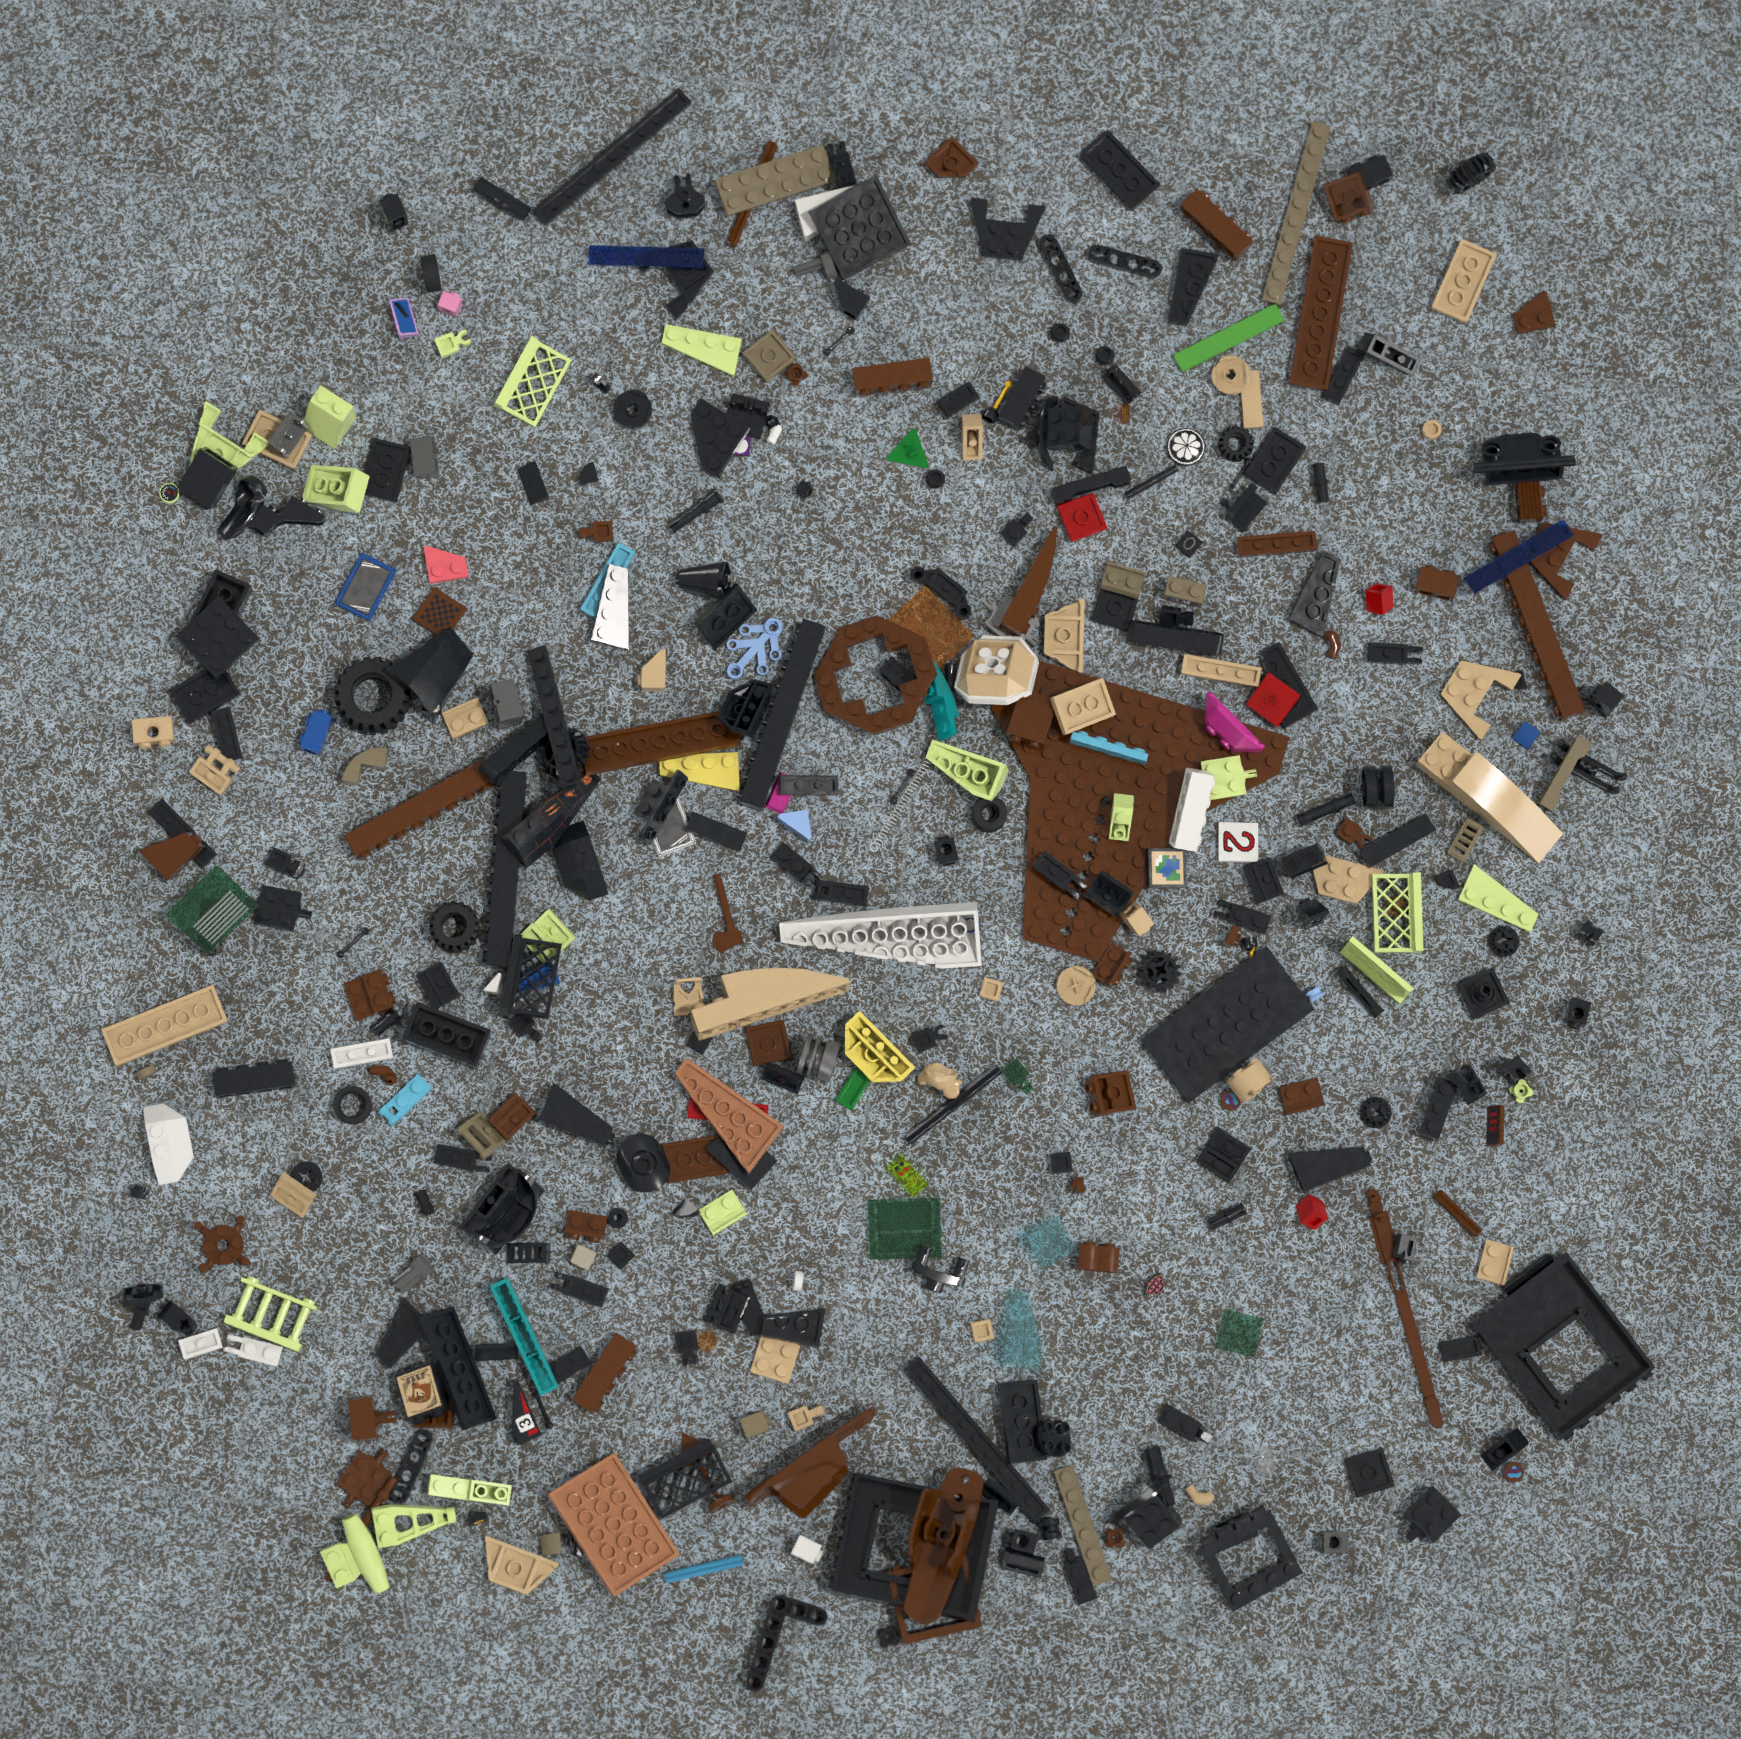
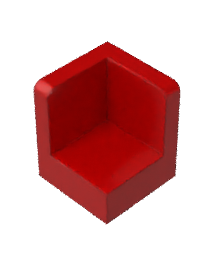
(1379, 598)
(1311, 1212)

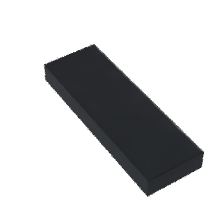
(1343, 375)
(808, 785)
(715, 831)

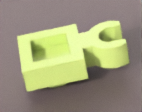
(449, 344)

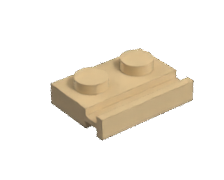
(465, 718)
(293, 1195)
(1495, 1262)

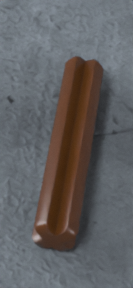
(1469, 1224)

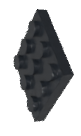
(217, 637)

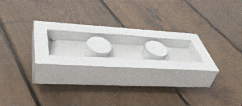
(361, 1053)

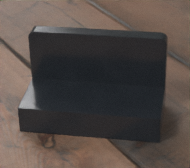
(1246, 508)

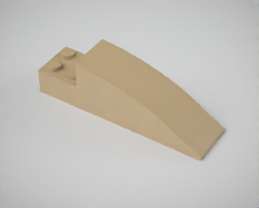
(1490, 796)
(761, 995)

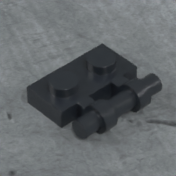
(732, 1310)

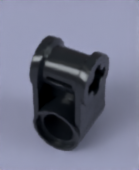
(175, 1316)

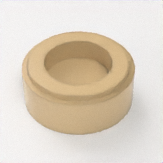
(1431, 429)

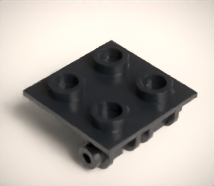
(749, 412)

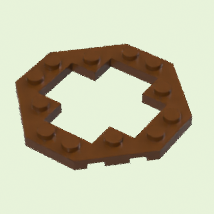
(912, 691)

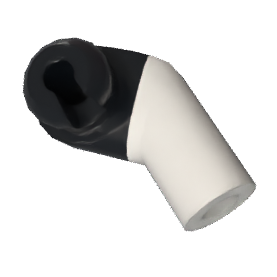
(774, 427)

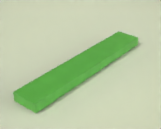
(1228, 338)

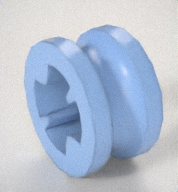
(1315, 994)

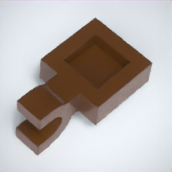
(600, 531)

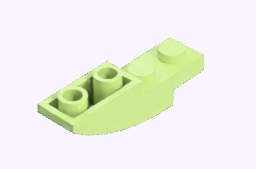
(469, 1490)

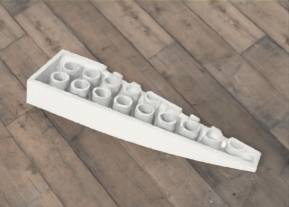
(904, 933)

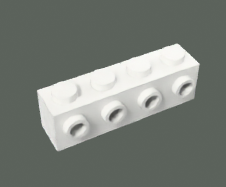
(1191, 809)

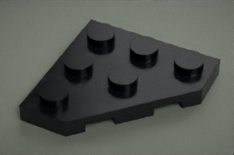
(716, 436)

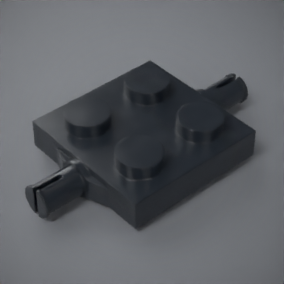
(279, 908)

